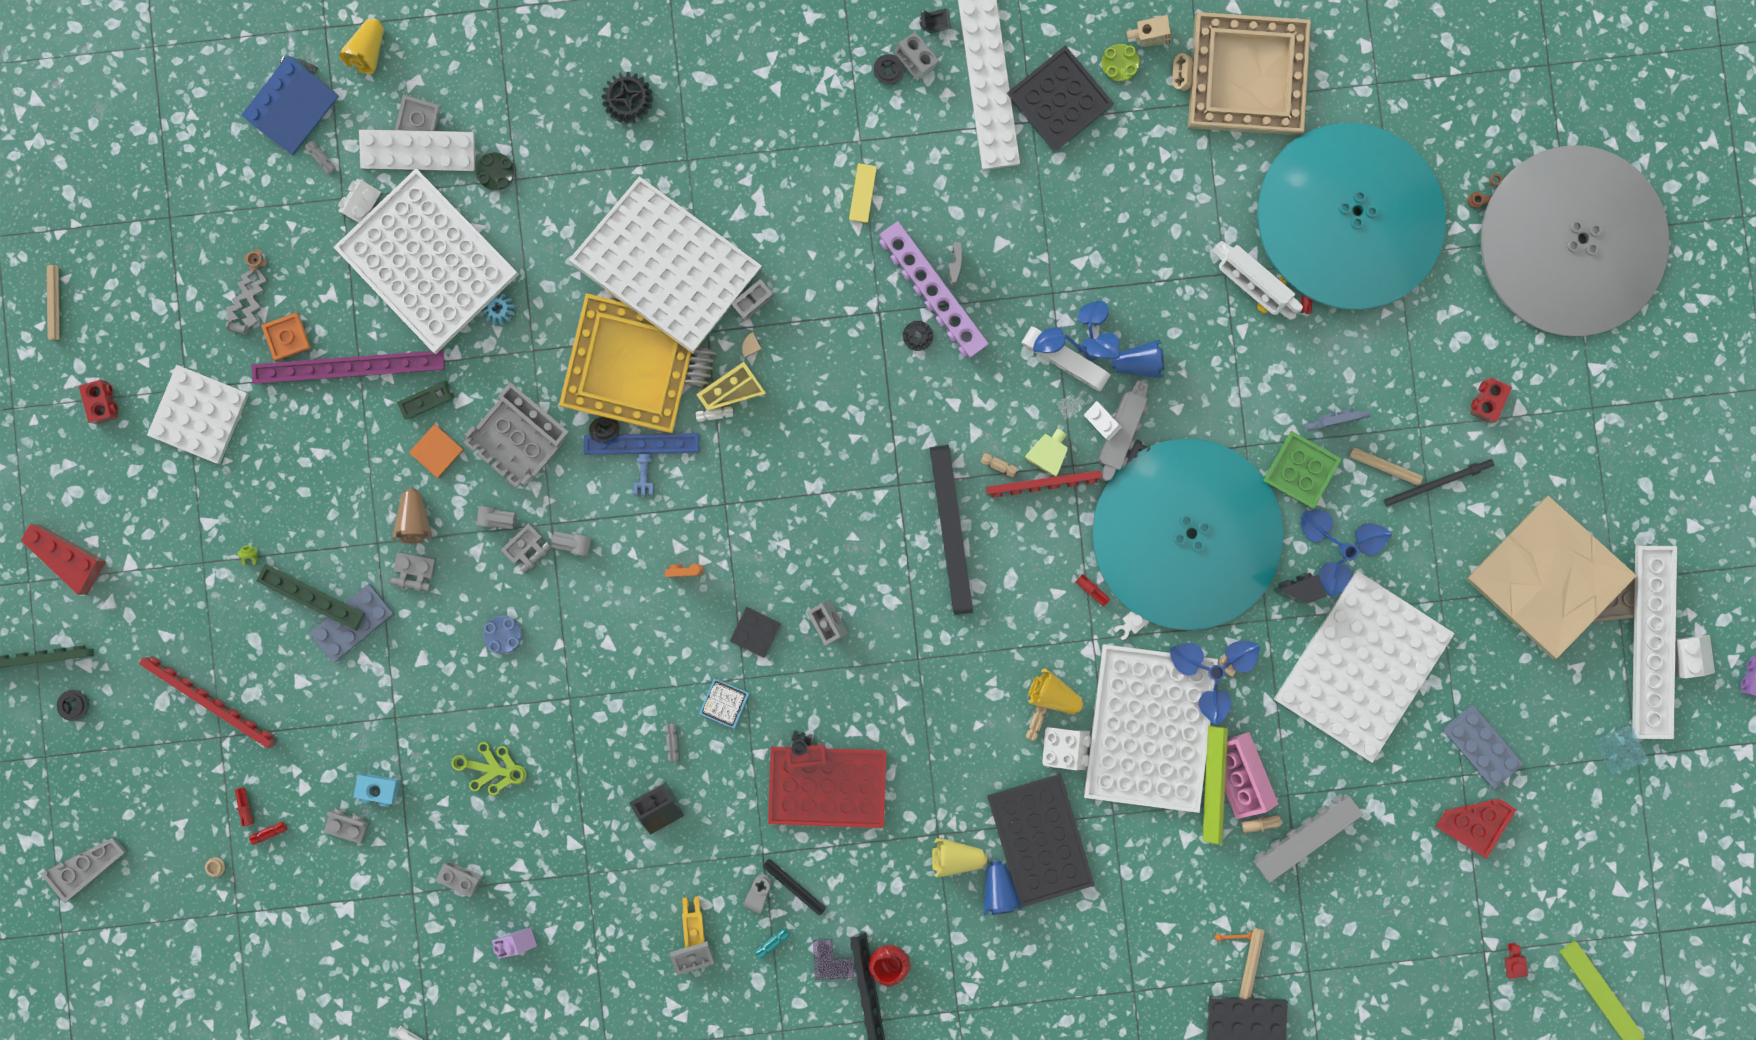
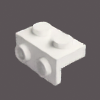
(359, 200)

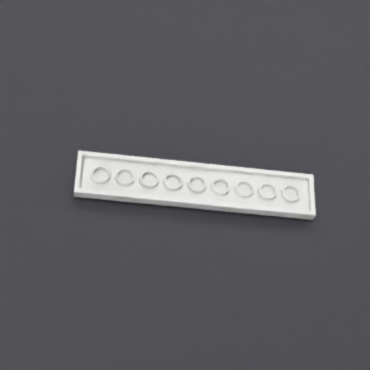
(988, 84)
(1654, 641)

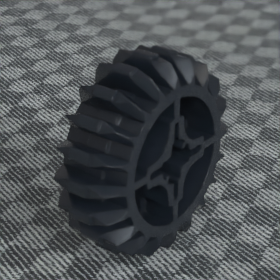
(620, 98)

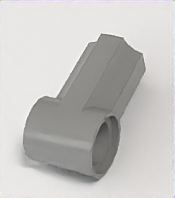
(491, 517)
(575, 543)

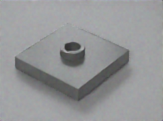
(417, 115)

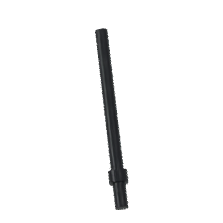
(1472, 469)

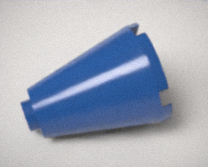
(1141, 360)
(1000, 890)

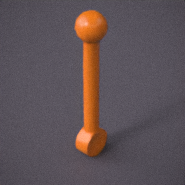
(1218, 937)

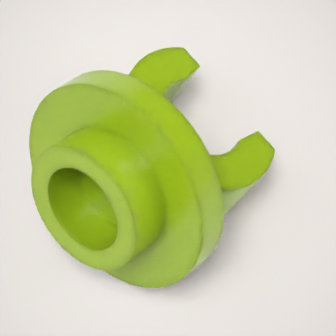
(248, 552)

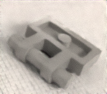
(522, 543)
(413, 565)

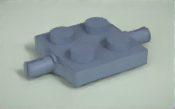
(1342, 417)

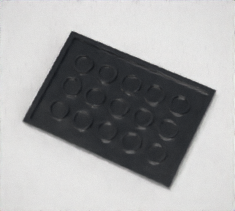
(1040, 840)

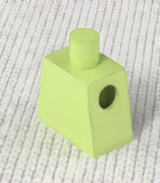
(1048, 453)

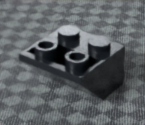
(1303, 590)
(656, 808)

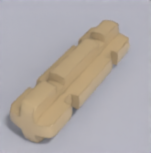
(999, 464)
(1036, 723)

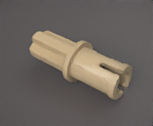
(1261, 824)

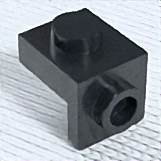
(935, 21)

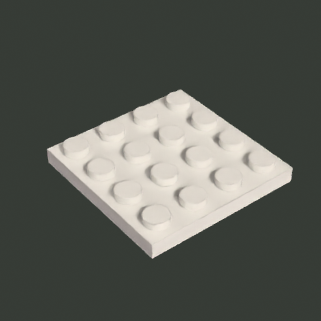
(198, 414)

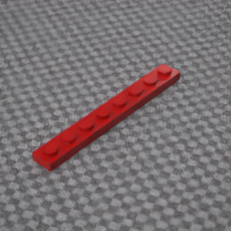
(214, 705)

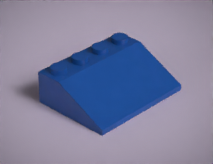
(290, 104)

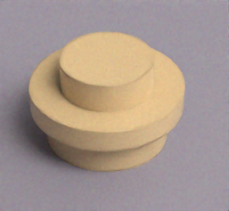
(215, 867)

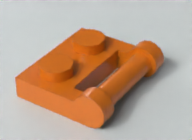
(679, 571)

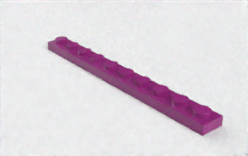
(347, 367)

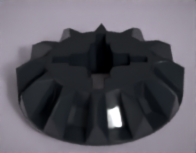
(887, 60)
(913, 343)
(604, 423)
(64, 708)

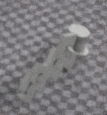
(249, 295)

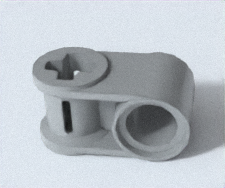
(757, 896)

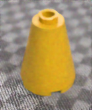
(364, 47)
(1054, 694)

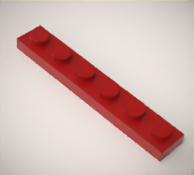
(1051, 483)

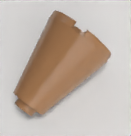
(411, 519)

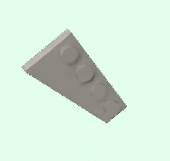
(76, 873)

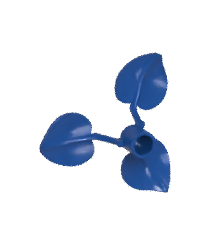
(1105, 346)
(1370, 539)
(1187, 659)

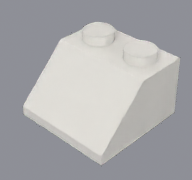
(1693, 657)

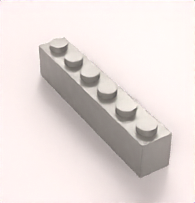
(1307, 837)

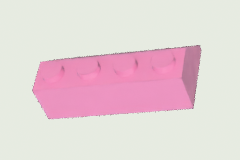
(1246, 779)

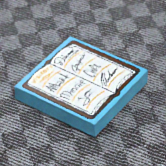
(724, 703)

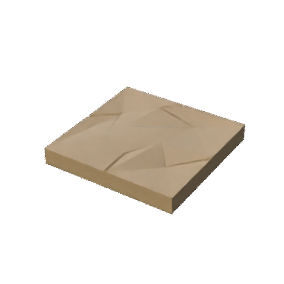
(1255, 73)
(1551, 577)

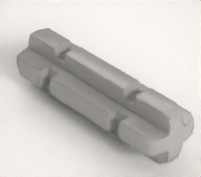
(320, 157)
(672, 743)

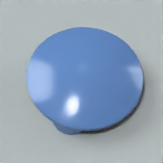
(502, 634)

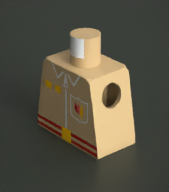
(1156, 27)

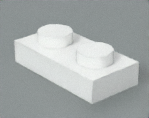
(1103, 420)

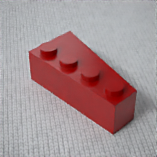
(67, 560)

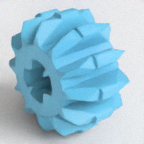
(504, 313)

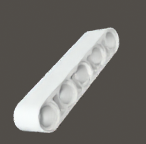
(1070, 362)

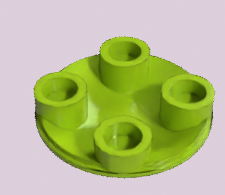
(1120, 62)

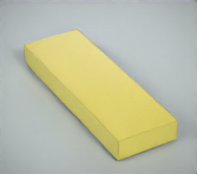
(862, 193)

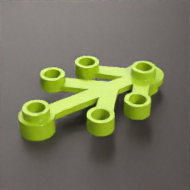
(492, 768)

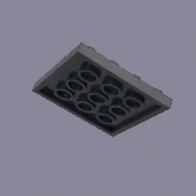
(1060, 98)
(1246, 1018)

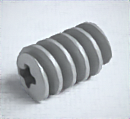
(700, 366)

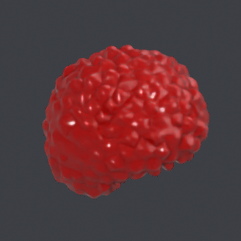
(889, 965)

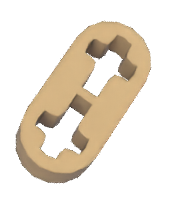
(1182, 72)

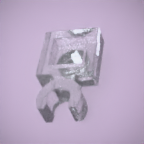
(1070, 406)

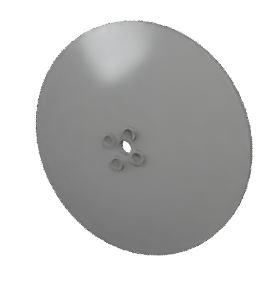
(1535, 249)

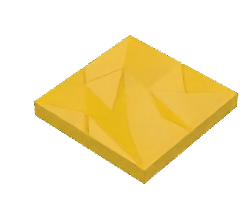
(624, 367)

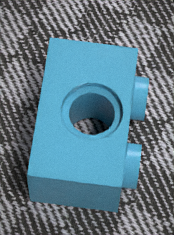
(388, 789)

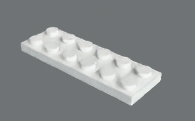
(417, 150)

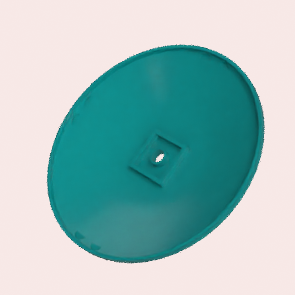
(1328, 249)
(1144, 539)

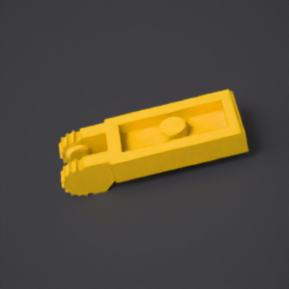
(692, 923)

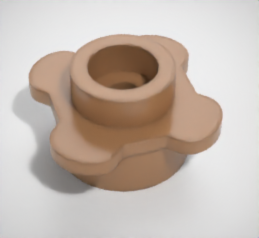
(257, 254)

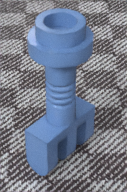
(643, 484)

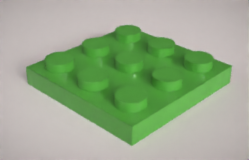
(1302, 470)

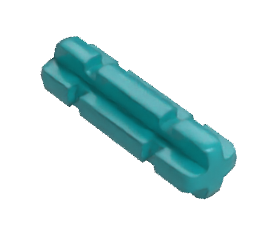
(772, 943)

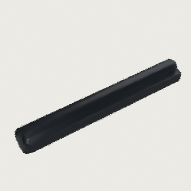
(794, 887)

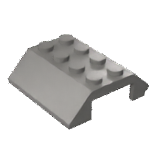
(516, 437)

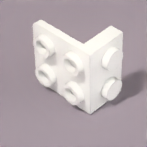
(1066, 748)

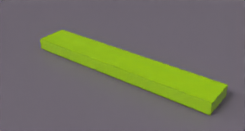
(1215, 784)
(1600, 992)

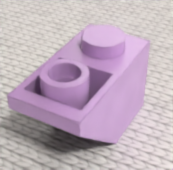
(514, 943)

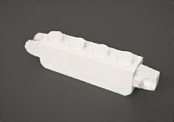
(1257, 281)

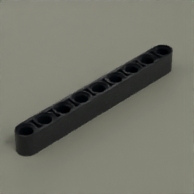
(951, 530)

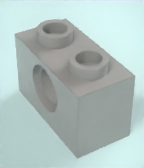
(827, 623)

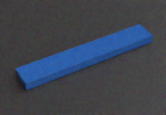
(644, 444)

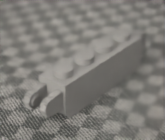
(1127, 415)

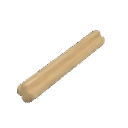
(53, 315)
(1386, 466)
(1251, 963)

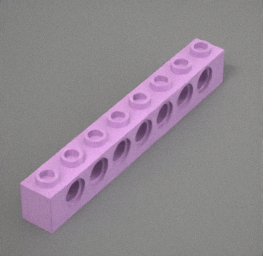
(897, 234)

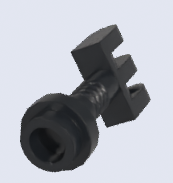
(800, 740)

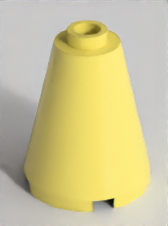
(956, 858)

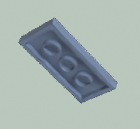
(339, 639)
(1482, 747)

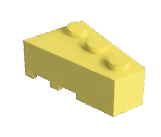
(730, 388)

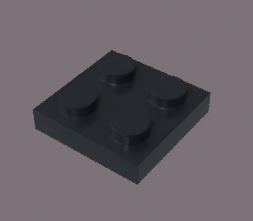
(755, 632)

